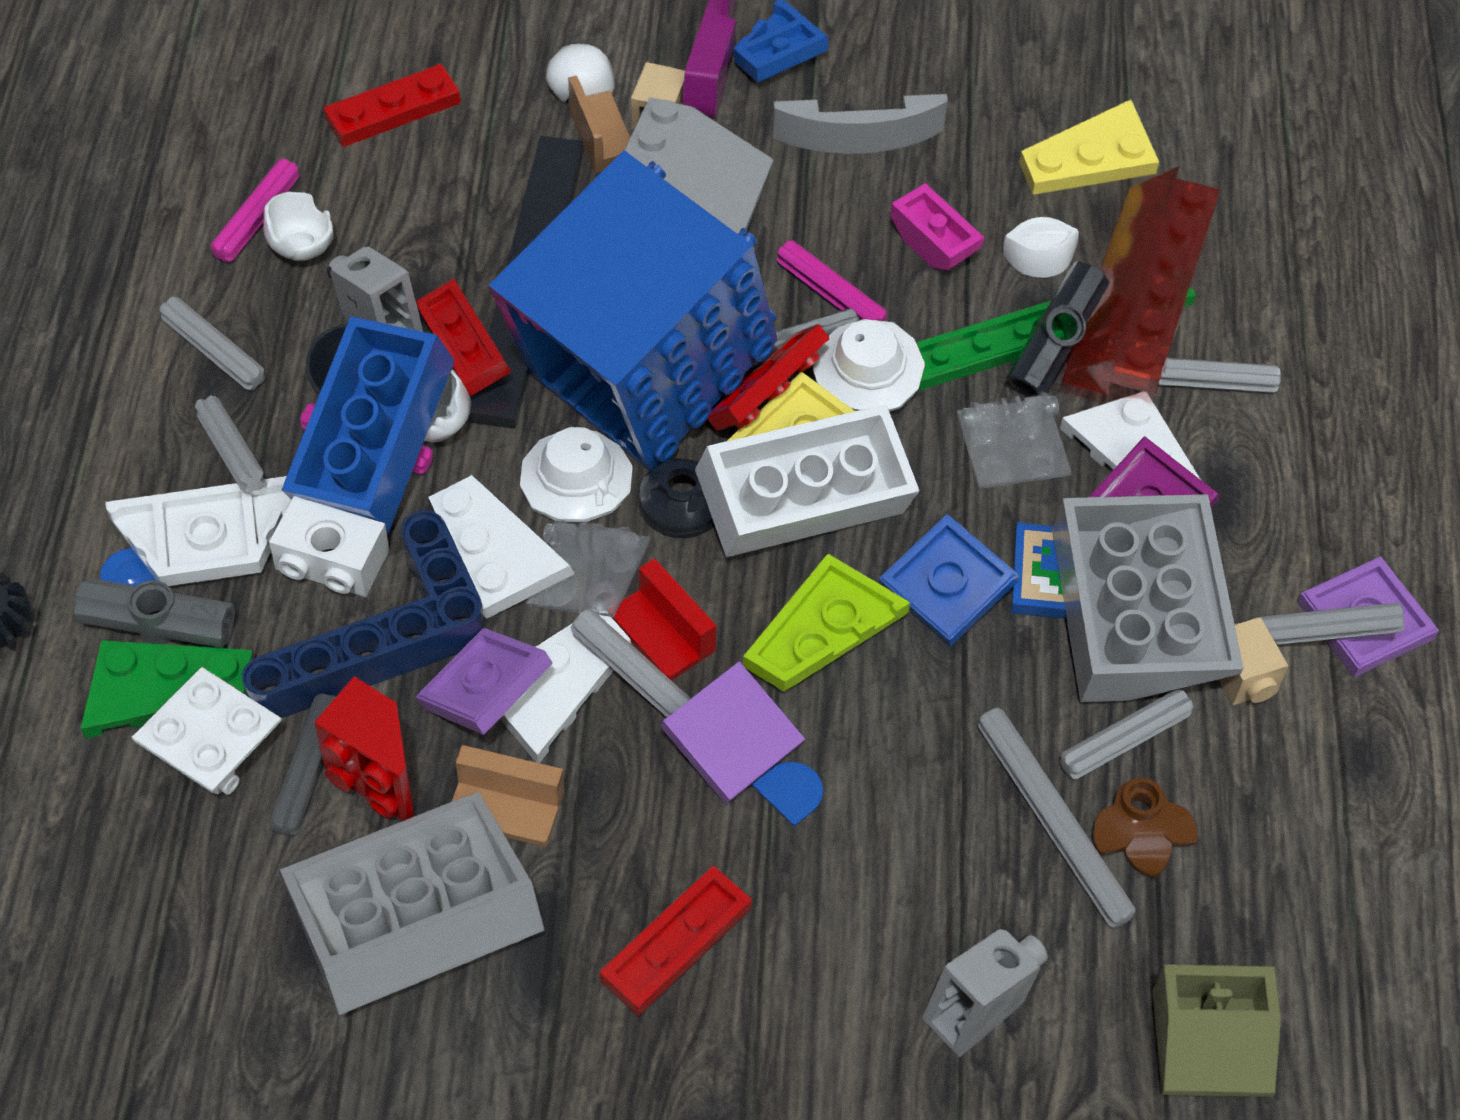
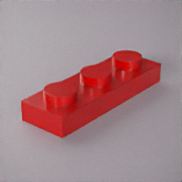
(392, 105)
(464, 336)
(769, 379)
(675, 940)

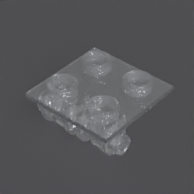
(1014, 441)
(602, 566)

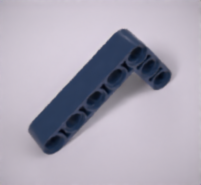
(381, 633)

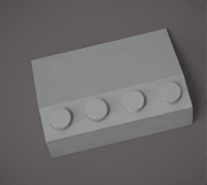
(702, 160)
(1144, 595)
(412, 901)

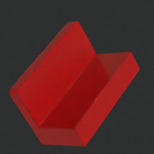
(666, 622)

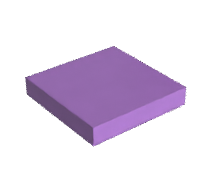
(1364, 586)
(484, 680)
(732, 732)

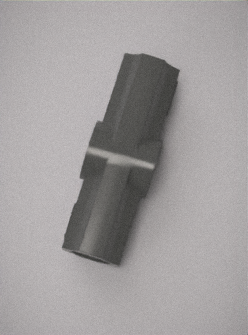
(179, 617)

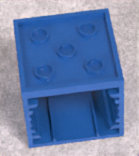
(638, 309)

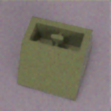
(1217, 1030)

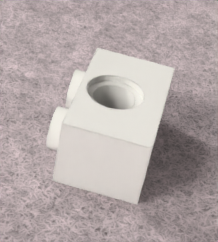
(310, 528)

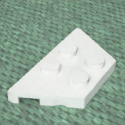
(202, 530)

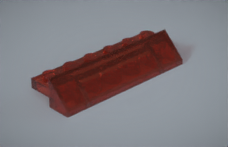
(1150, 277)

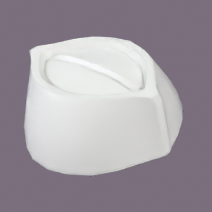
(1041, 247)

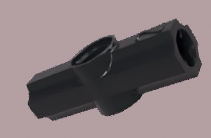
(1072, 309)

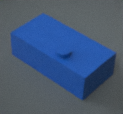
(370, 420)

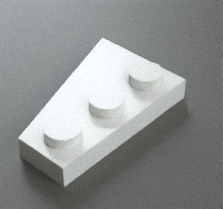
(1117, 428)
(497, 547)
(558, 692)

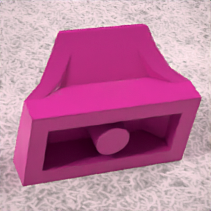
(934, 228)

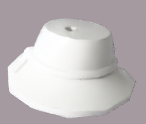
(870, 365)
(576, 475)

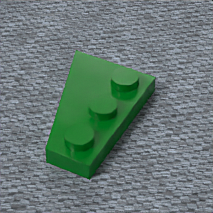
(139, 678)

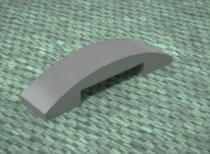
(859, 131)

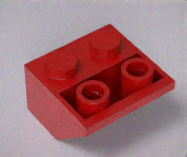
(366, 749)

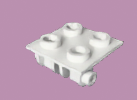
(207, 731)

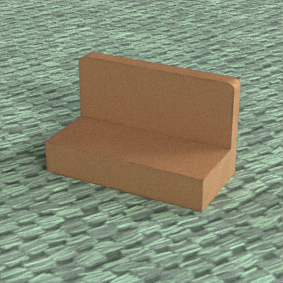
(597, 124)
(517, 792)

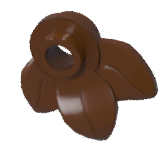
(1143, 834)

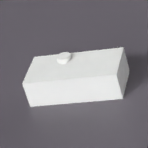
(806, 480)

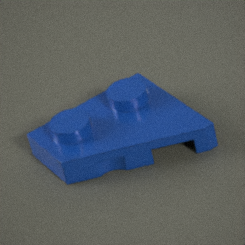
(779, 43)

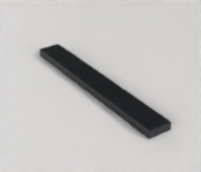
(546, 196)

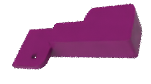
(710, 58)

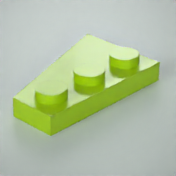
(821, 623)

